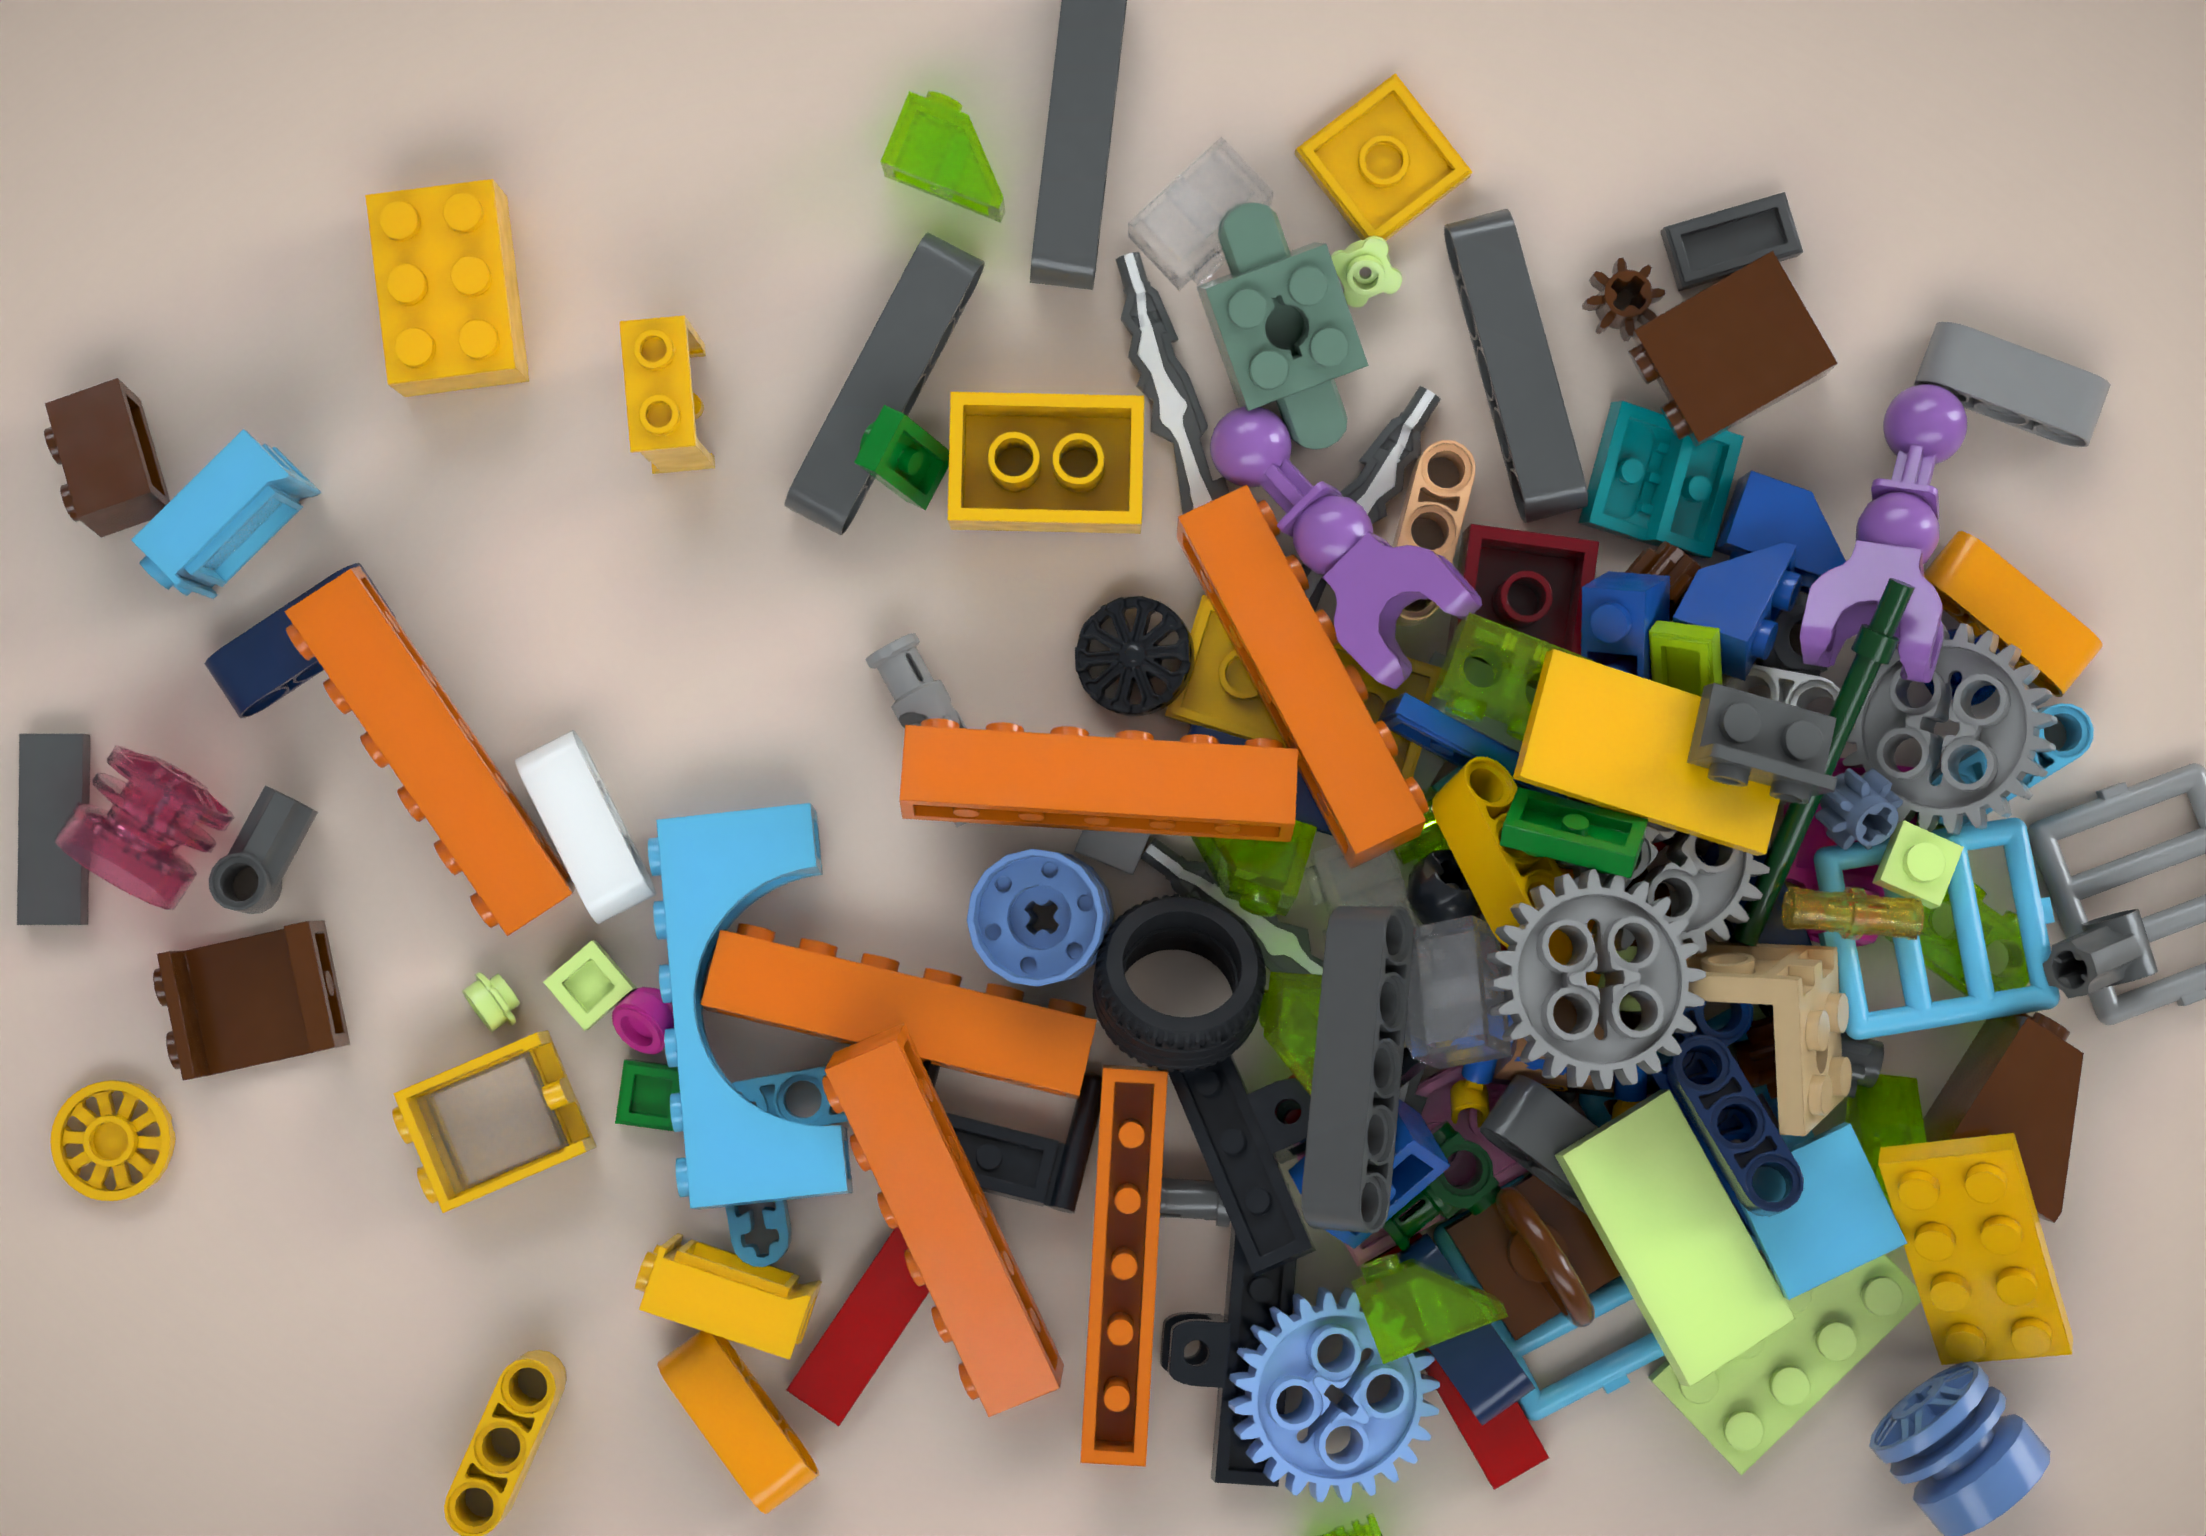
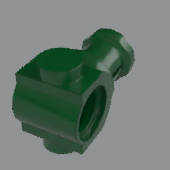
(1441, 1196)

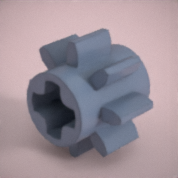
(1860, 809)

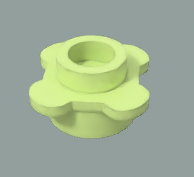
(1371, 254)

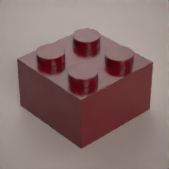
(1528, 581)

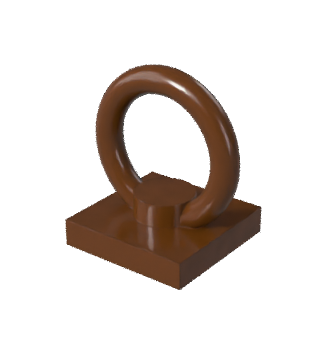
(1534, 1255)

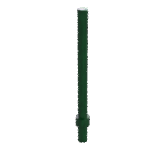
(1873, 647)

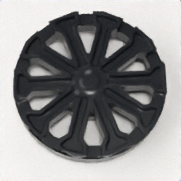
(1134, 656)

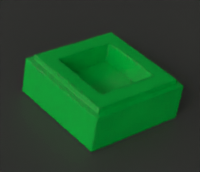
(646, 1094)

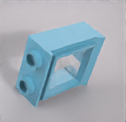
(223, 517)

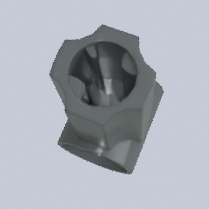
(265, 844)
(2103, 955)

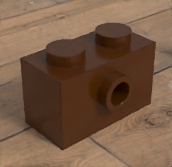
(106, 458)

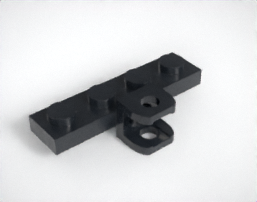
(1242, 1143)
(1219, 1337)

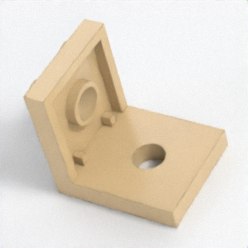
(1806, 1017)

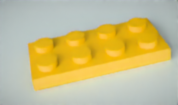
(1976, 1249)

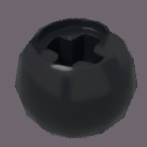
(1440, 889)

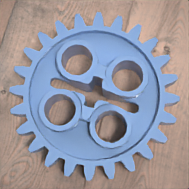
(1377, 1429)

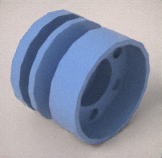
(1003, 917)
(1960, 1449)

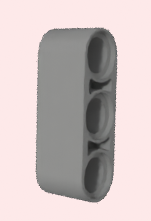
(2014, 384)

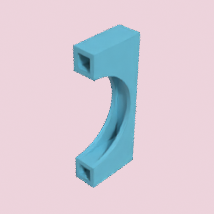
(709, 876)

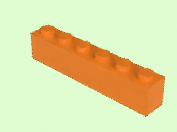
(1301, 677)
(430, 750)
(1099, 781)
(851, 1001)
(944, 1220)
(1124, 1265)

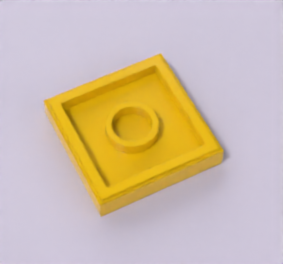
(1383, 161)

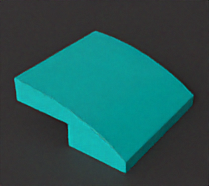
(1659, 486)

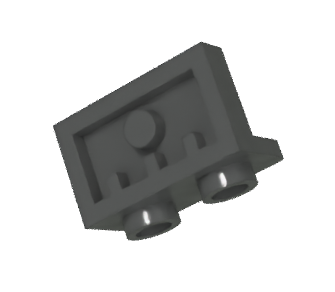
(1762, 742)

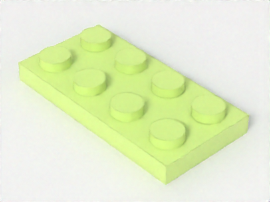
(1779, 1379)

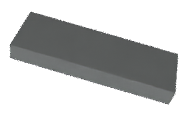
(51, 783)

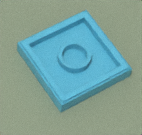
(1835, 1222)

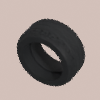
(1188, 926)

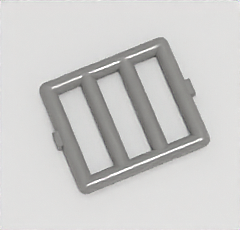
(2068, 890)

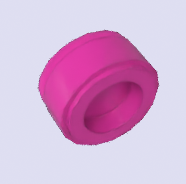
(643, 1019)

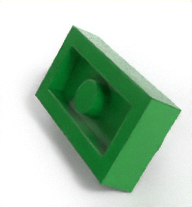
(903, 457)
(1574, 832)

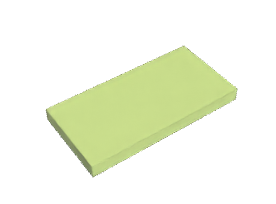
(1675, 1237)

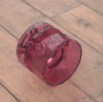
(148, 822)

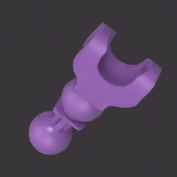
(1893, 540)
(1338, 541)

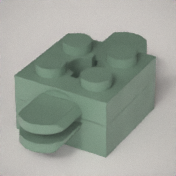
(1282, 325)

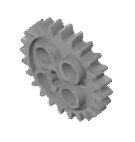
(2005, 738)
(1704, 891)
(1654, 977)

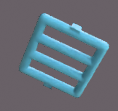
(1982, 1000)
(1605, 1373)

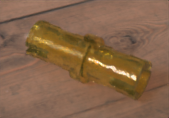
(1852, 913)

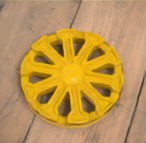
(112, 1140)

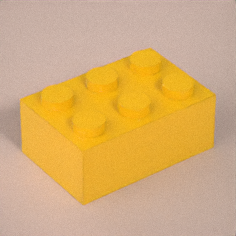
(447, 288)
(1046, 462)

